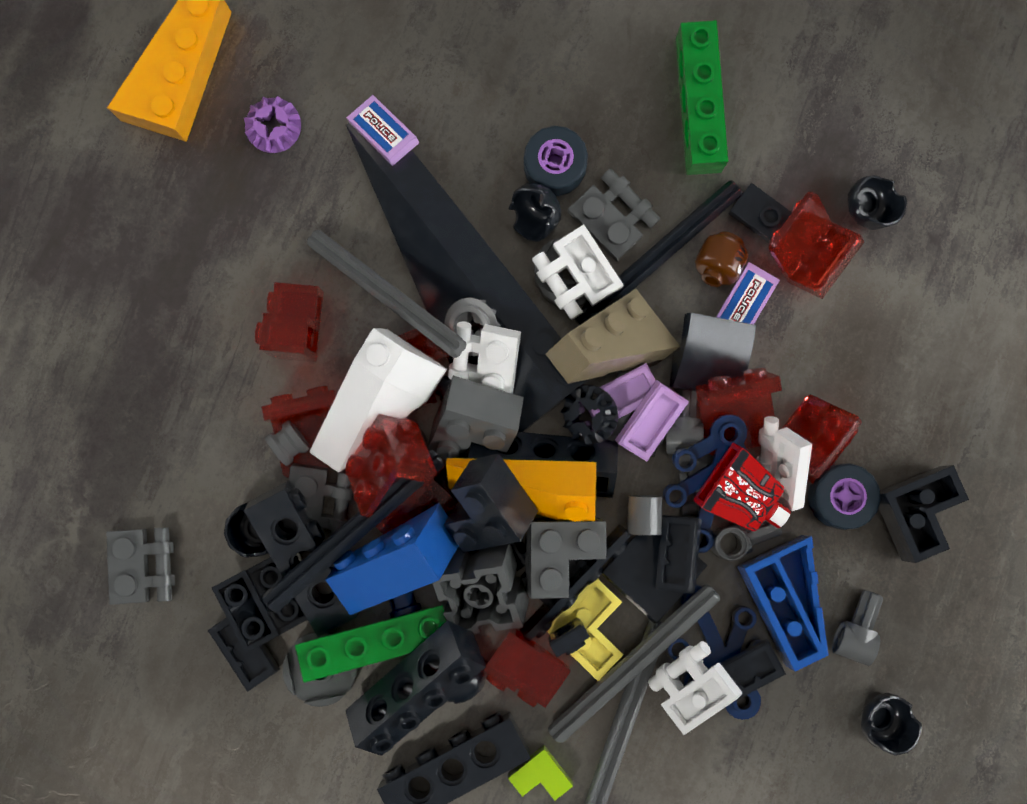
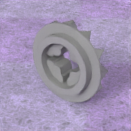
(466, 309)

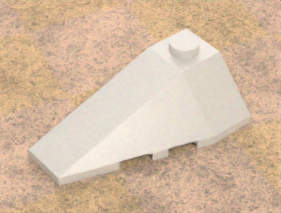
(383, 379)

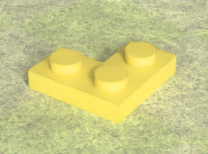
(593, 607)

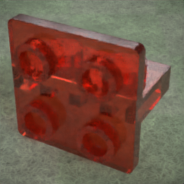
(827, 430)

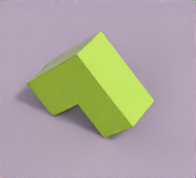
(543, 769)

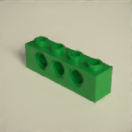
(701, 97)
(367, 644)

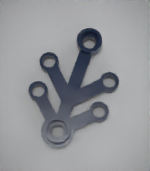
(716, 442)
(720, 652)

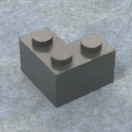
(474, 415)
(551, 546)

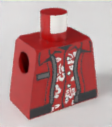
(743, 492)

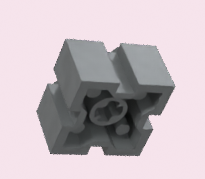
(483, 590)

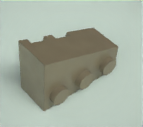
(613, 341)

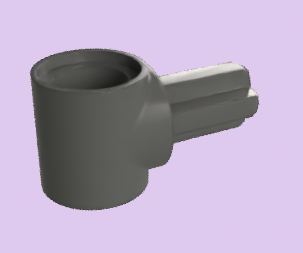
(687, 428)
(644, 515)
(745, 539)
(856, 638)

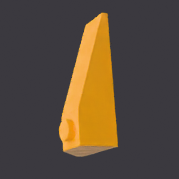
(555, 487)

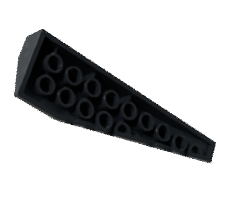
(456, 263)

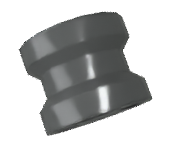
(287, 443)

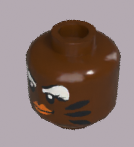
(721, 259)

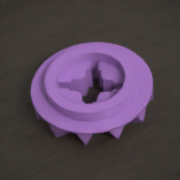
(281, 137)

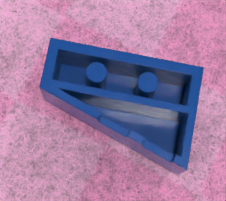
(394, 562)
(788, 600)

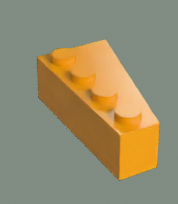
(174, 69)

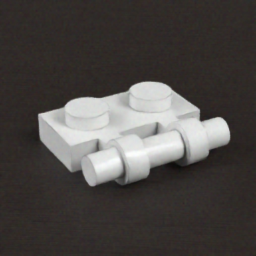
(587, 266)
(496, 360)
(786, 459)
(701, 697)

